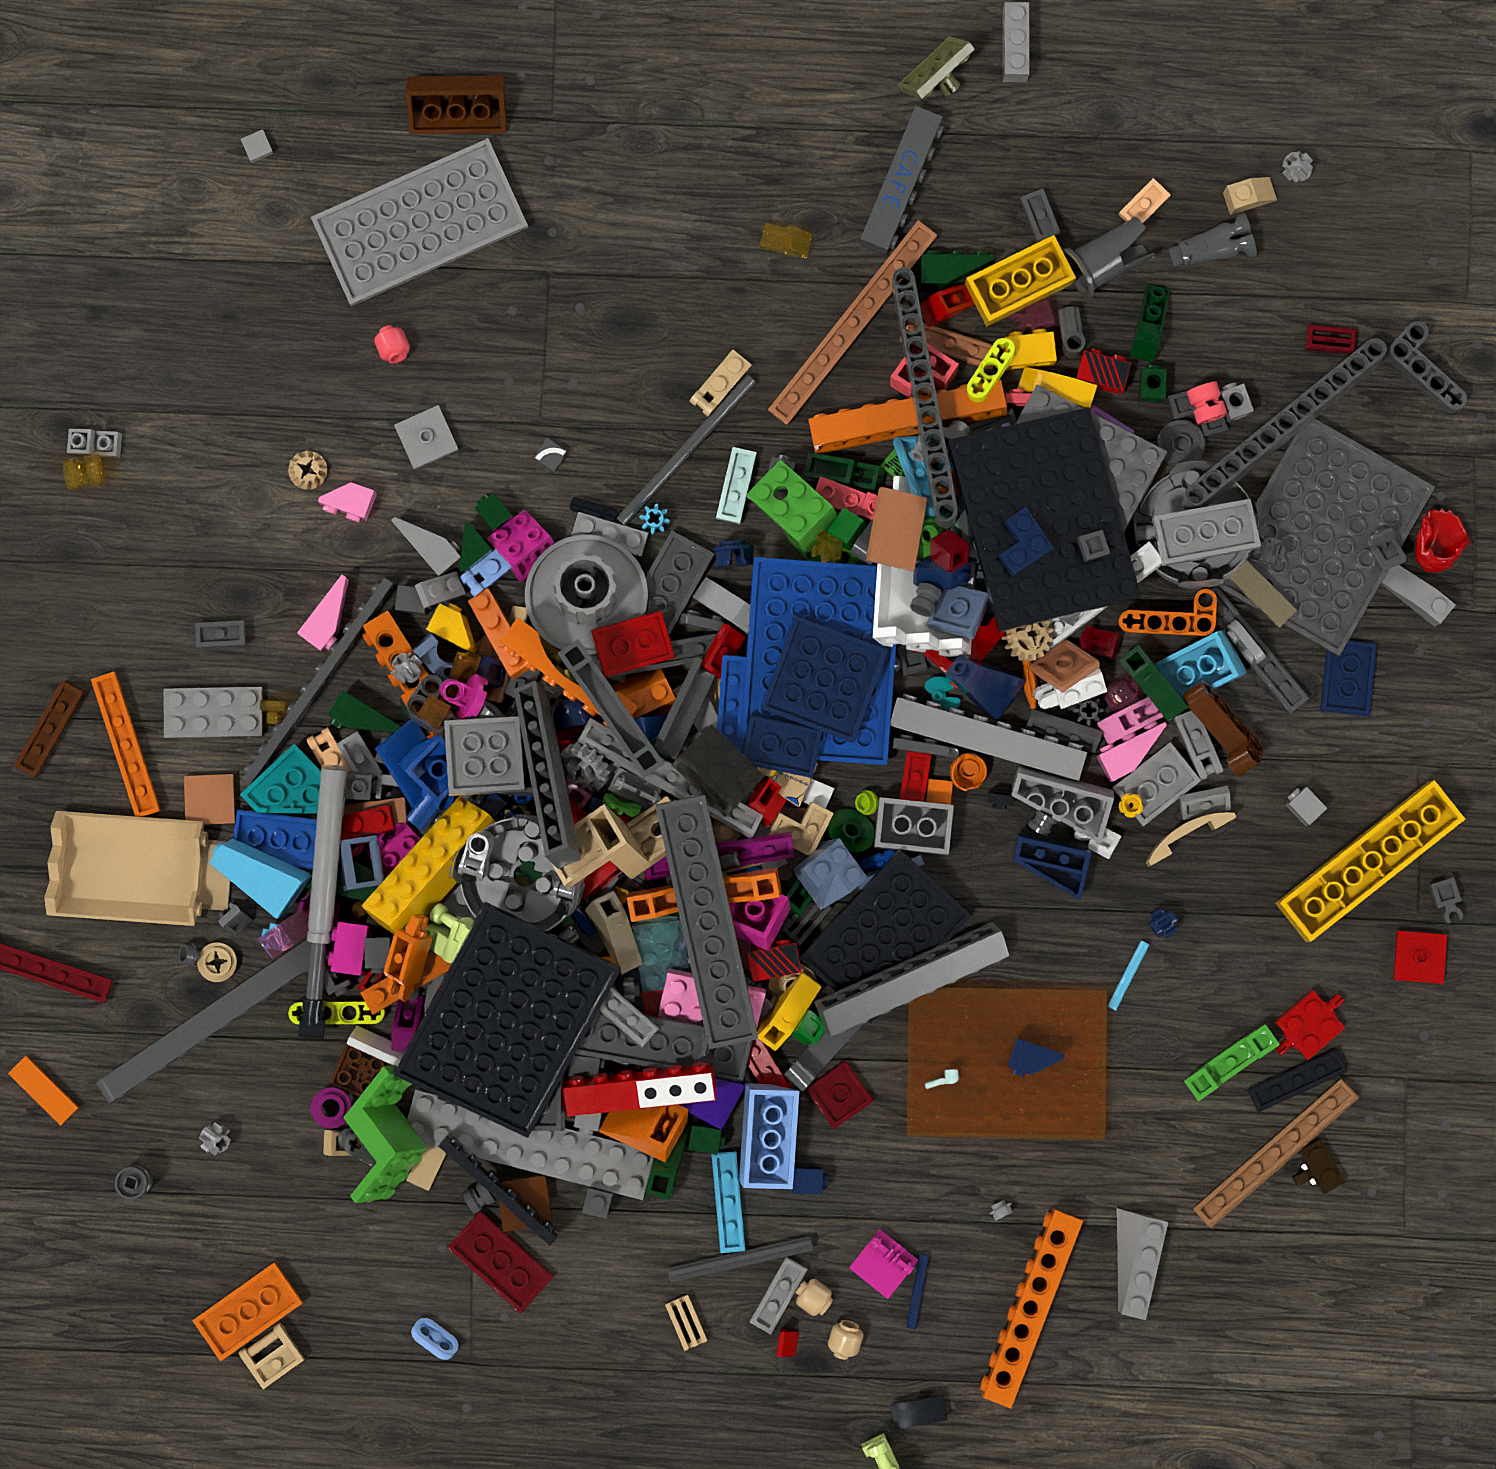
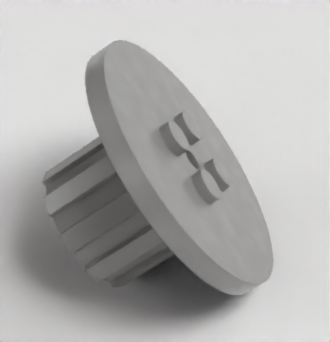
(583, 587)

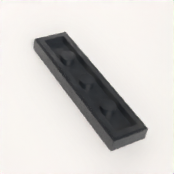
(1297, 1080)

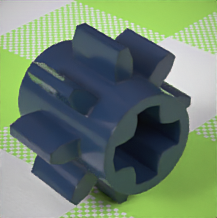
(1163, 923)

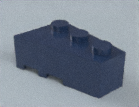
(1054, 861)

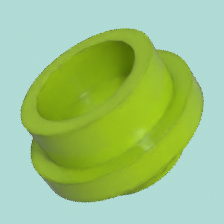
(867, 802)

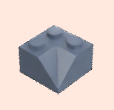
(829, 873)

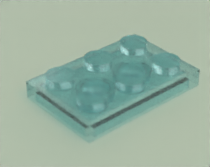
(660, 947)

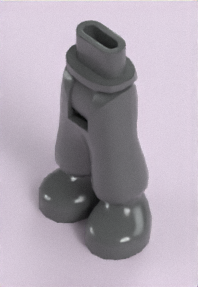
(1215, 244)

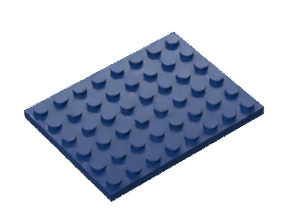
(832, 597)

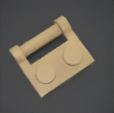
(275, 1363)

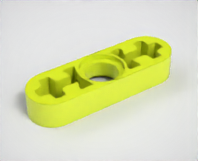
(990, 381)

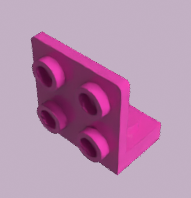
(521, 543)
(395, 846)

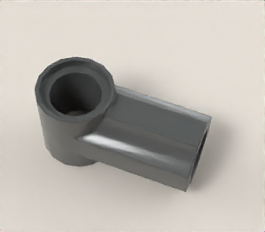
(1071, 330)

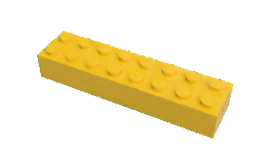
(1370, 861)

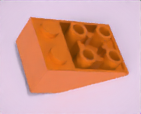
(648, 1129)

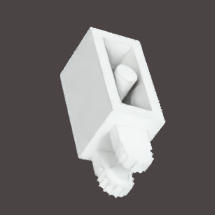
(1086, 688)

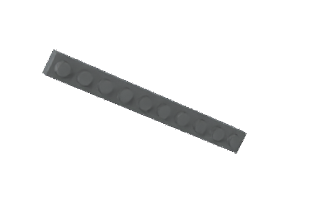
(324, 673)

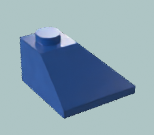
(428, 767)

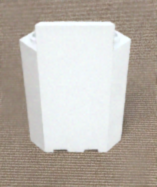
(893, 616)

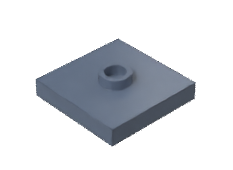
(959, 611)

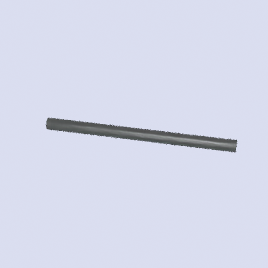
(685, 450)

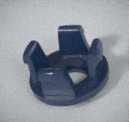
(742, 553)

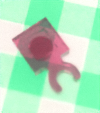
(1038, 317)

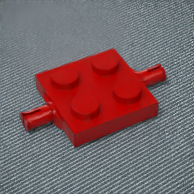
(1309, 1024)

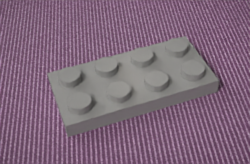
(1206, 532)
(213, 712)

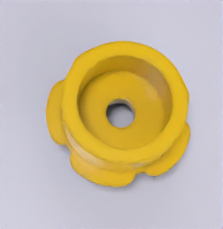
(1137, 805)

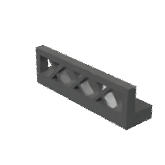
(684, 710)

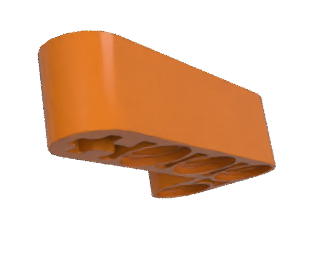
(1167, 618)

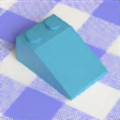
(1207, 659)

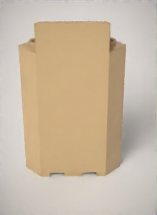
(132, 869)

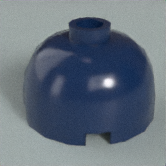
(572, 715)

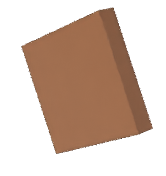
(1064, 665)
(210, 799)

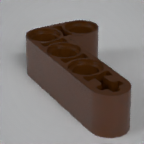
(1240, 743)

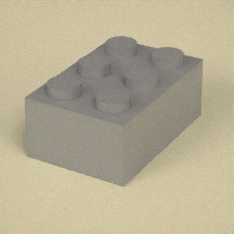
(913, 826)

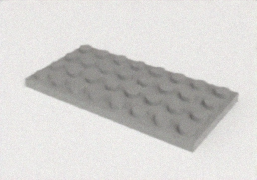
(419, 222)

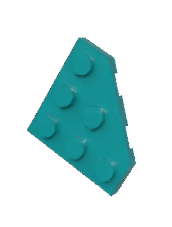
(286, 786)

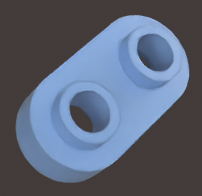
(435, 1338)

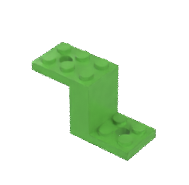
(800, 514)
(385, 1136)

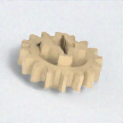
(1029, 641)

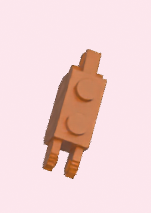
(407, 957)

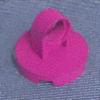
(469, 696)

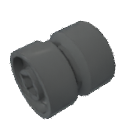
(133, 1182)

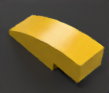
(1069, 388)

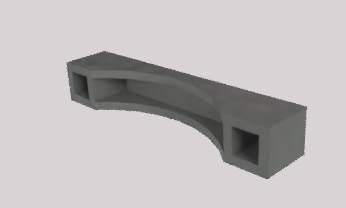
(611, 708)

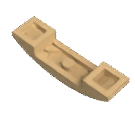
(1162, 850)

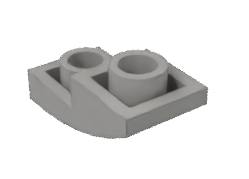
(94, 442)

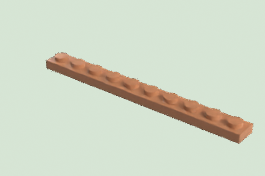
(850, 324)

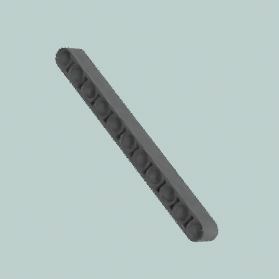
(922, 408)
(1289, 416)
(206, 1023)

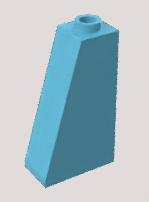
(261, 876)

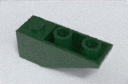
(943, 270)
(1150, 323)
(1153, 683)
(664, 1175)

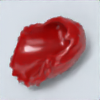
(1440, 540)

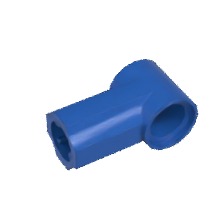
(427, 809)

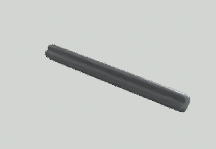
(740, 1259)

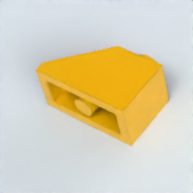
(452, 626)

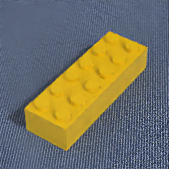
(423, 873)

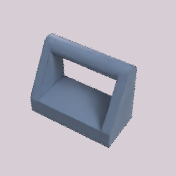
(346, 863)

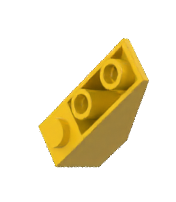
(787, 1011)

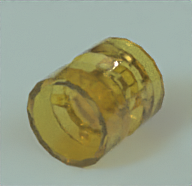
(75, 473)

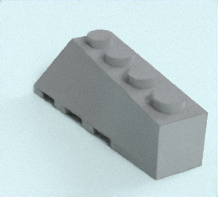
(1065, 799)
(1138, 1257)

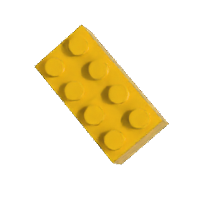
(1020, 280)

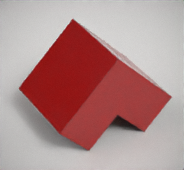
(766, 800)

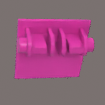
(884, 1264)

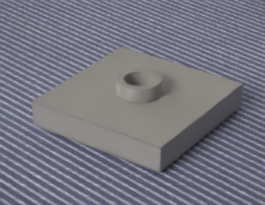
(426, 437)

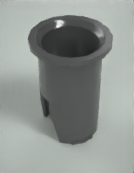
(1107, 257)

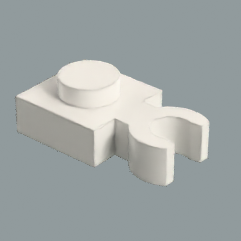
(1108, 843)

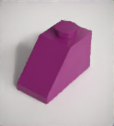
(405, 1022)

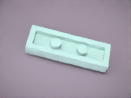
(736, 485)

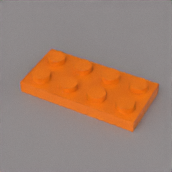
(247, 1311)

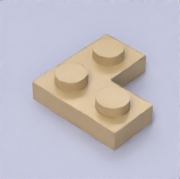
(808, 832)

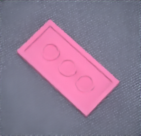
(681, 1001)

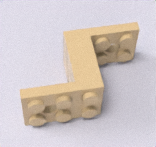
(607, 838)

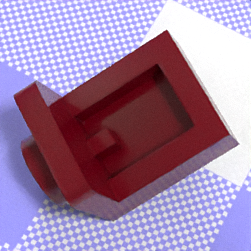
(1099, 642)

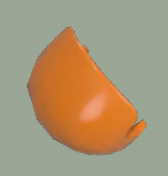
(968, 771)

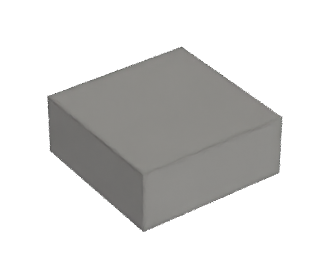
(257, 146)

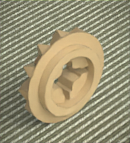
(309, 481)
(211, 972)

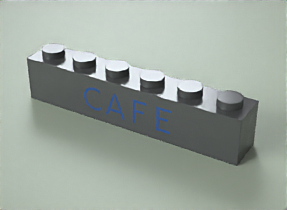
(901, 180)

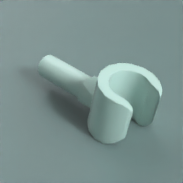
(951, 1077)

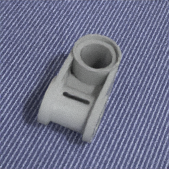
(476, 860)

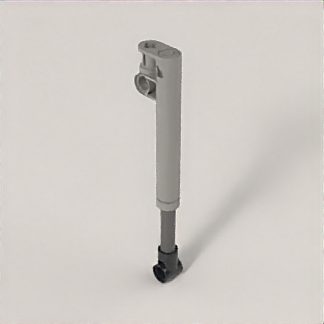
(322, 897)

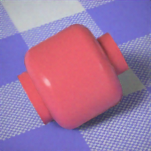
(392, 344)

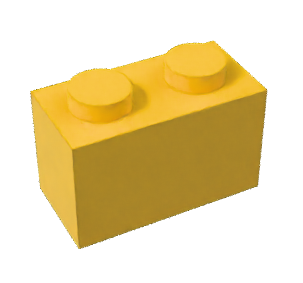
(1032, 349)

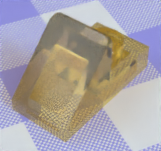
(786, 240)

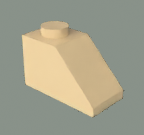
(1249, 194)

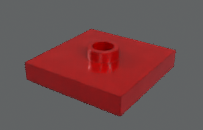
(1420, 957)

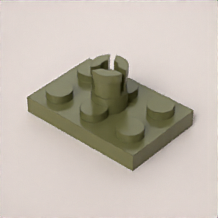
(937, 69)

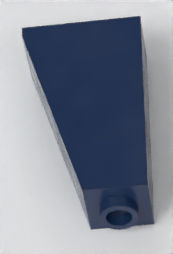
(985, 684)

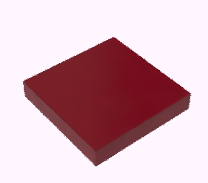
(839, 1094)

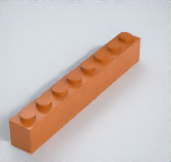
(898, 419)

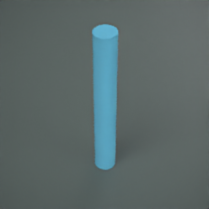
(1128, 975)

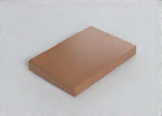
(896, 529)

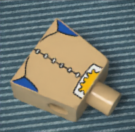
(792, 785)

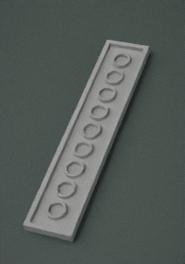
(557, 1154)

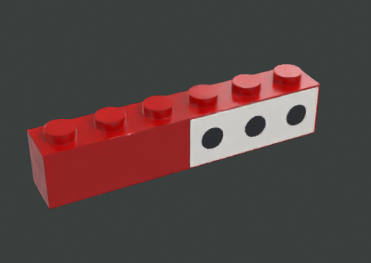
(640, 1089)

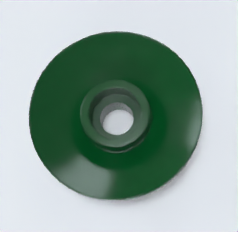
(856, 825)

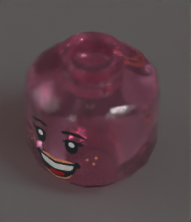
(1122, 694)

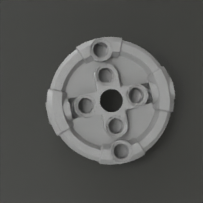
(1167, 498)
(499, 883)

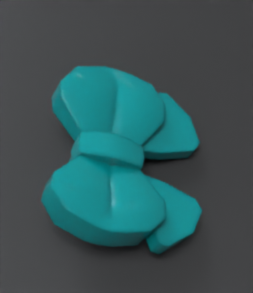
(937, 687)

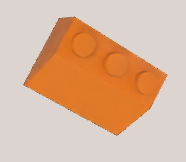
(649, 692)

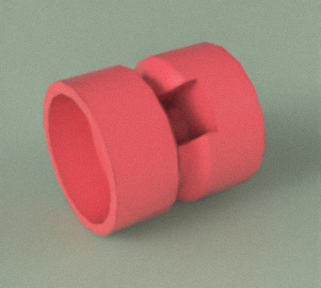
(1205, 394)

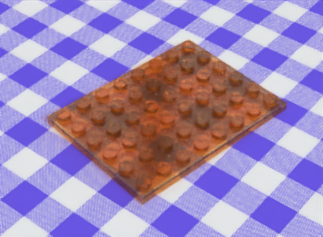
(976, 1034)

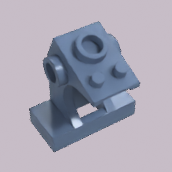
(427, 652)

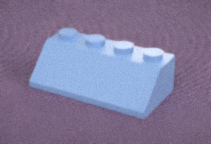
(768, 1136)

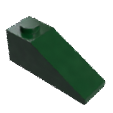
(356, 715)

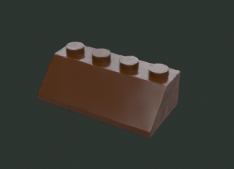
(456, 104)

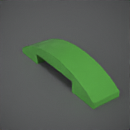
(1231, 1061)

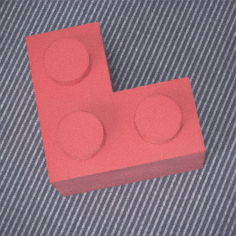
(943, 371)

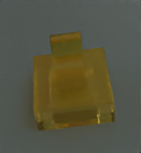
(828, 548)
(274, 709)

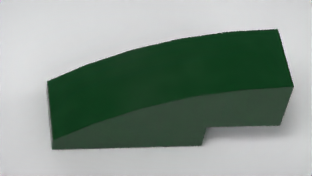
(845, 472)

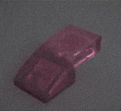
(285, 934)

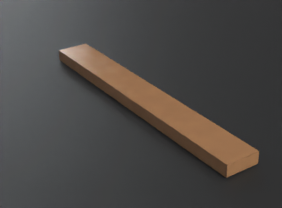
(1276, 1153)

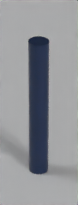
(917, 1291)

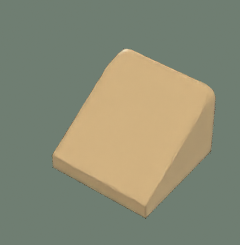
(331, 1144)

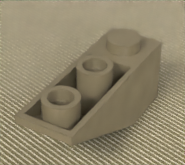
(614, 931)

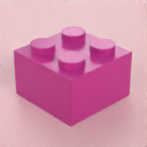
(759, 920)
(349, 948)

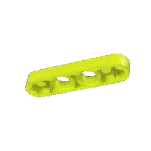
(337, 1013)

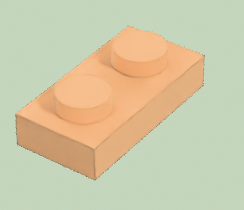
(1145, 202)

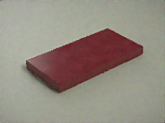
(500, 1261)

